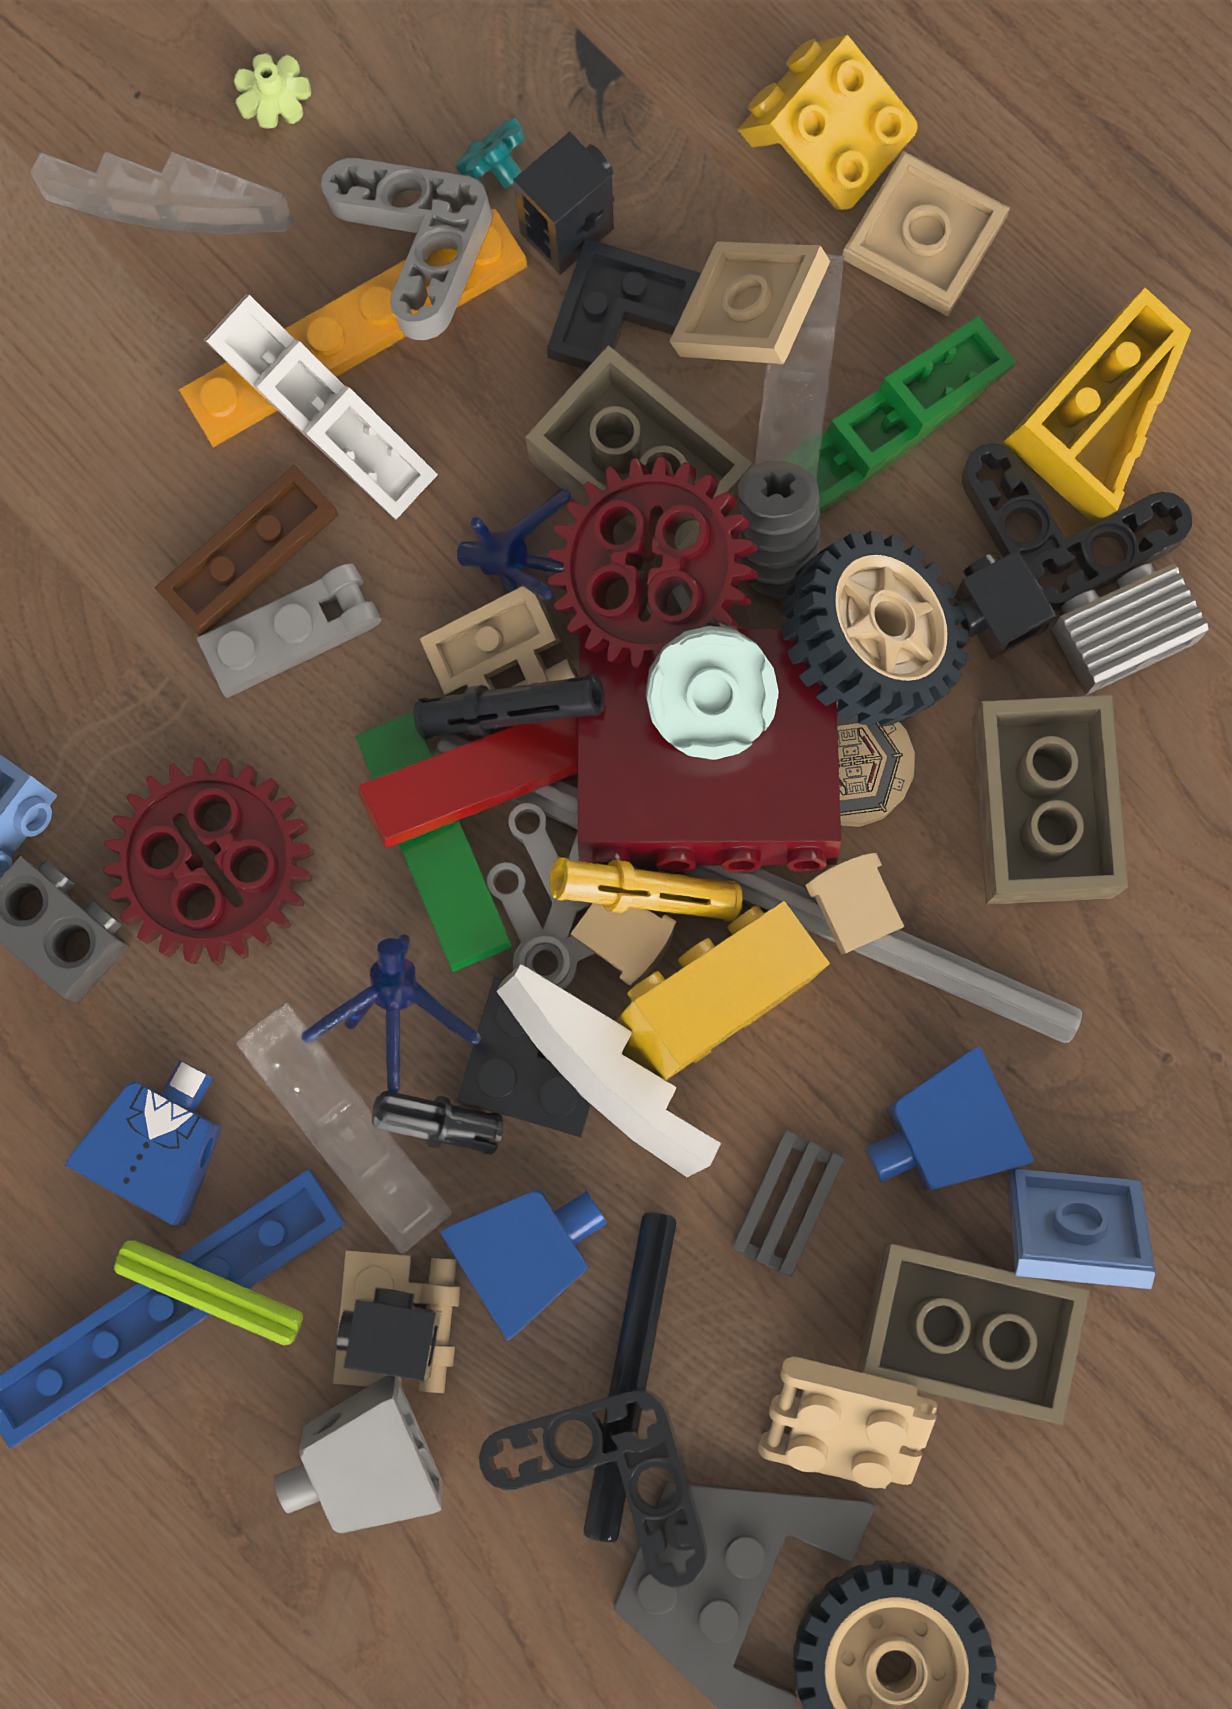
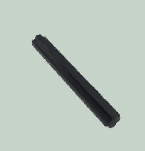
(631, 1366)

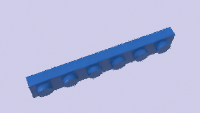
(148, 1320)

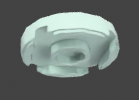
(711, 692)

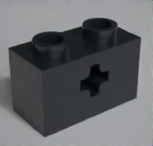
(565, 200)

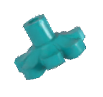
(494, 154)

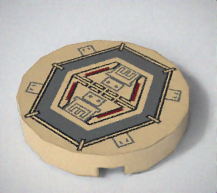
(873, 769)

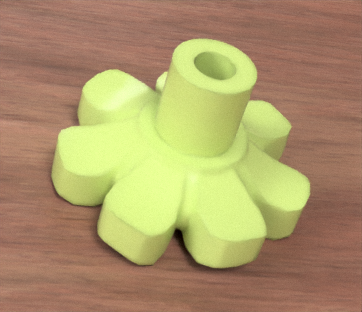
(272, 90)

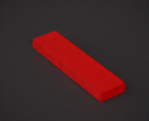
(470, 779)

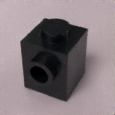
(1002, 603)
(389, 1335)

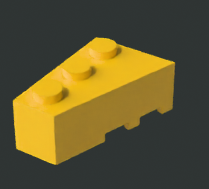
(1100, 408)
(719, 990)

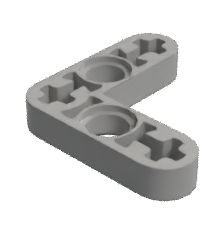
(429, 218)

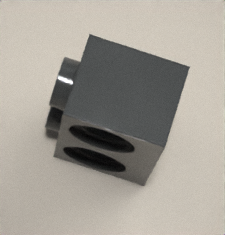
(43, 938)

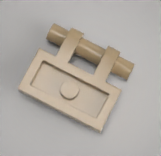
(493, 640)
(392, 1271)

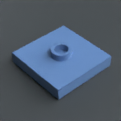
(1080, 1228)

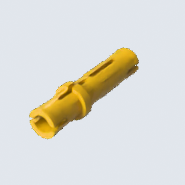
(622, 886)

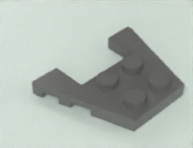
(707, 1620)

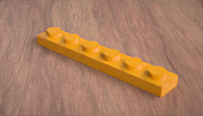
(344, 334)

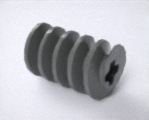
(784, 522)

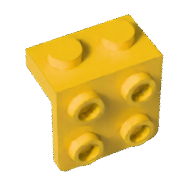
(832, 119)

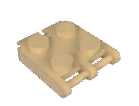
(848, 1424)

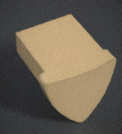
(855, 902)
(627, 940)

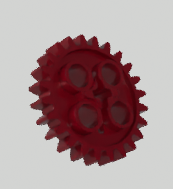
(595, 561)
(163, 894)

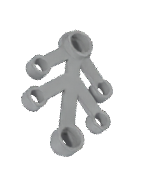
(562, 912)

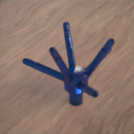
(506, 552)
(391, 989)

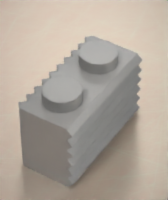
(1128, 627)

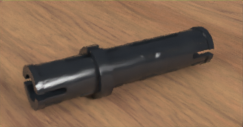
(485, 709)

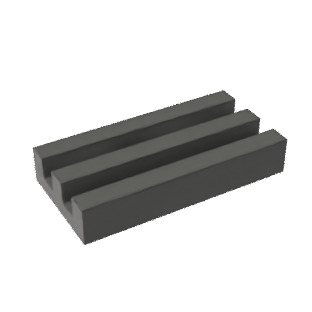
(810, 1153)

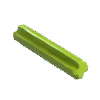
(208, 1292)

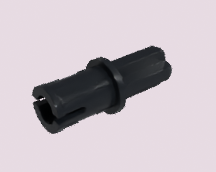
(437, 1121)

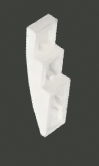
(320, 406)
(588, 1054)

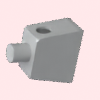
(364, 1463)

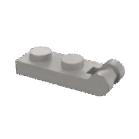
(288, 631)

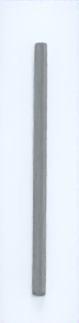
(895, 949)

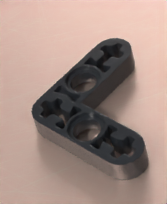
(1051, 546)
(632, 1458)

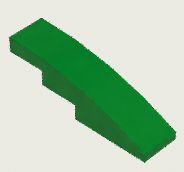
(908, 408)
(440, 859)

